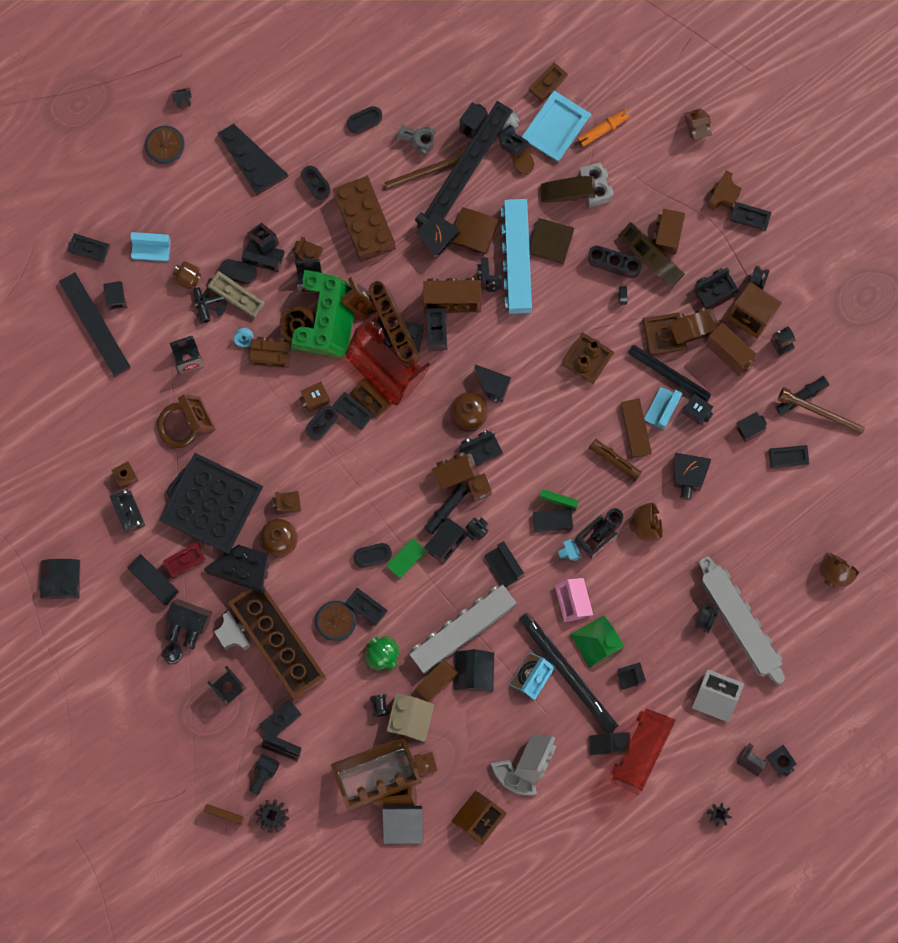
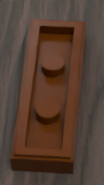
(636, 428)

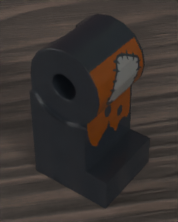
(783, 341)

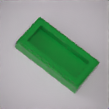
(559, 499)
(406, 558)

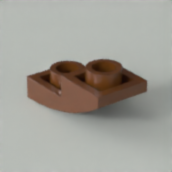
(436, 680)

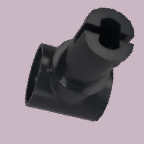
(607, 525)
(265, 769)

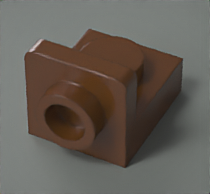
(305, 250)
(286, 502)
(425, 763)

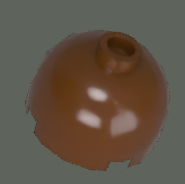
(294, 318)
(468, 411)
(646, 523)
(278, 538)
(837, 571)

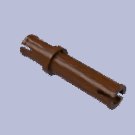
(616, 460)

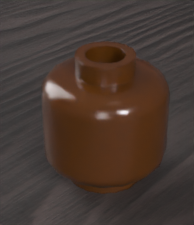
(187, 275)

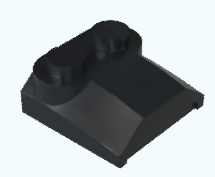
(60, 579)

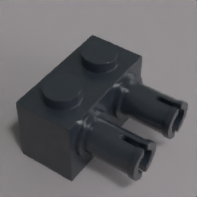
(190, 617)

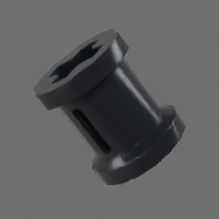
(379, 705)

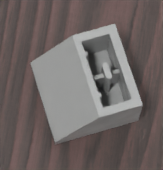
(717, 695)
(534, 758)

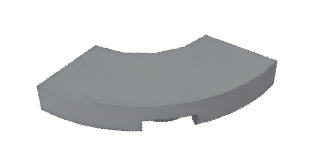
(505, 774)

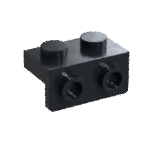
(489, 283)
(715, 288)

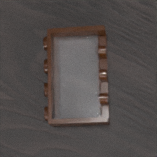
(376, 773)

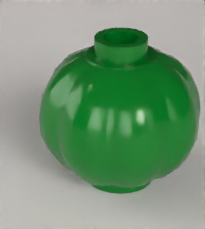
(382, 653)

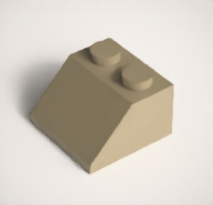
(410, 718)

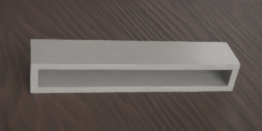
(463, 629)

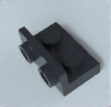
(482, 448)

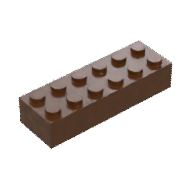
(277, 642)

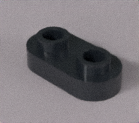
(316, 183)
(320, 422)

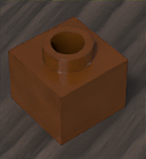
(125, 481)

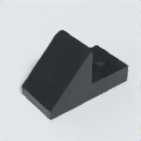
(264, 238)

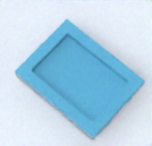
(556, 126)

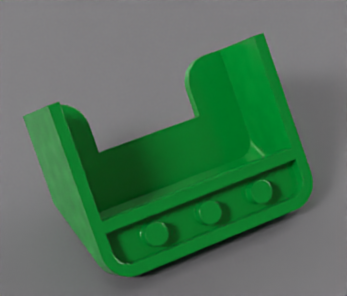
(332, 319)

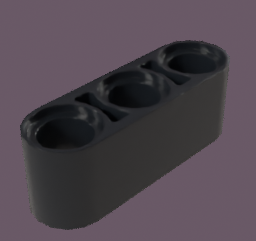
(608, 254)
(152, 579)

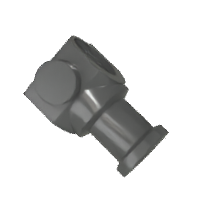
(416, 137)

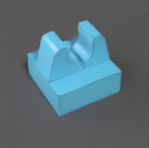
(570, 550)

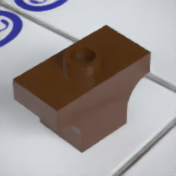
(698, 124)
(724, 193)

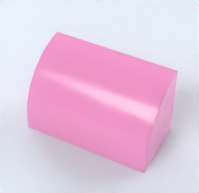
(573, 599)

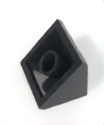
(474, 670)

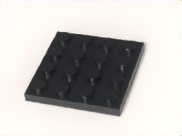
(211, 503)

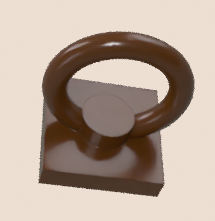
(195, 416)

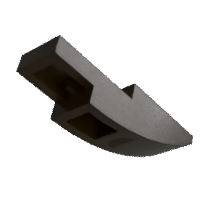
(651, 254)

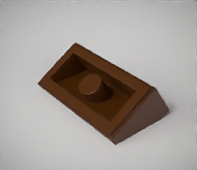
(371, 398)

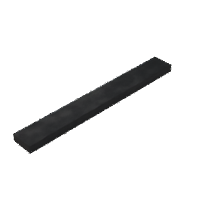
(469, 161)

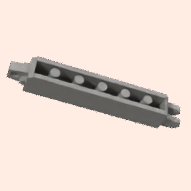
(740, 621)

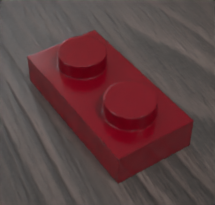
(184, 560)

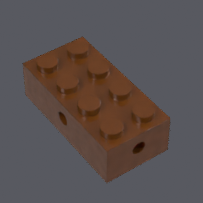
(364, 218)

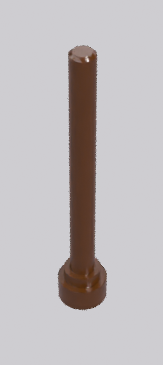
(424, 171)
(787, 396)

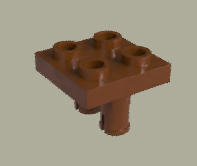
(588, 358)

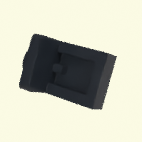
(511, 141)

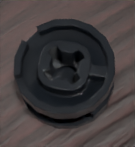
(757, 276)
(706, 618)

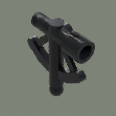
(203, 302)

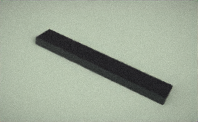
(94, 324)

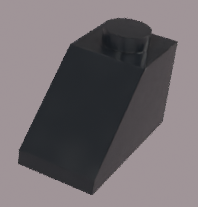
(492, 383)
(609, 743)

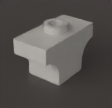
(231, 633)

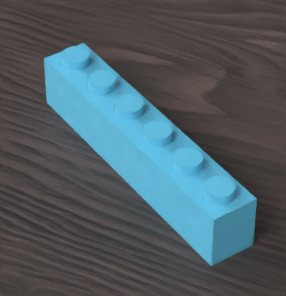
(517, 256)

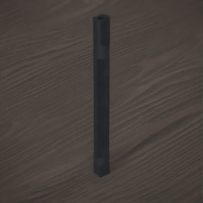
(568, 673)

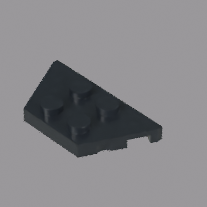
(242, 567)

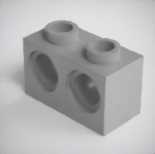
(600, 184)

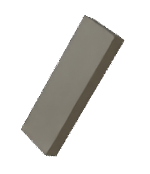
(236, 294)

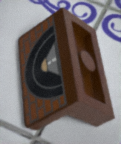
(358, 299)

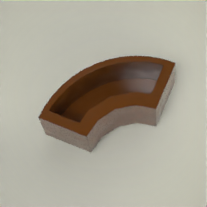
(694, 326)

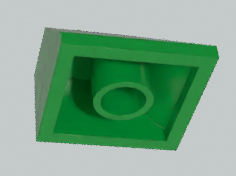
(597, 641)

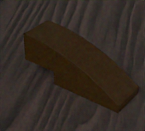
(568, 189)

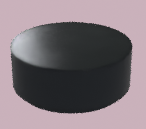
(623, 298)

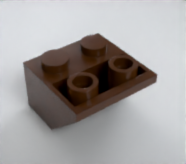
(753, 310)
(479, 817)

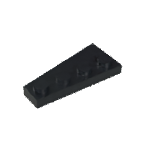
(252, 160)

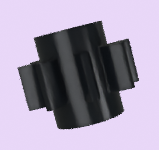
(477, 528)
(719, 809)

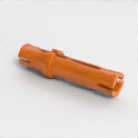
(604, 127)

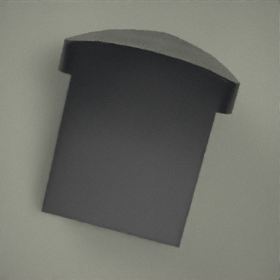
(751, 762)

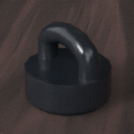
(172, 653)

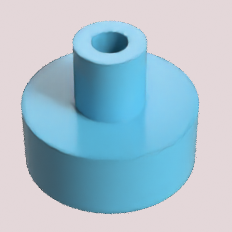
(243, 337)

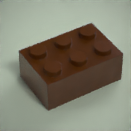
(453, 295)

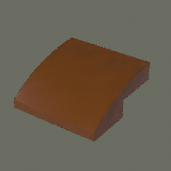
(476, 230)

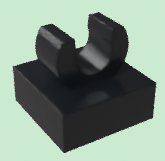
(182, 94)

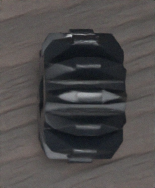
(266, 813)

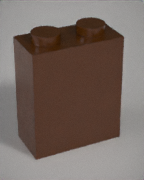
(731, 349)

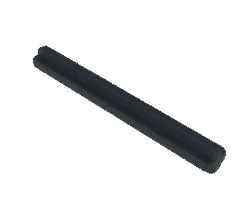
(669, 373)

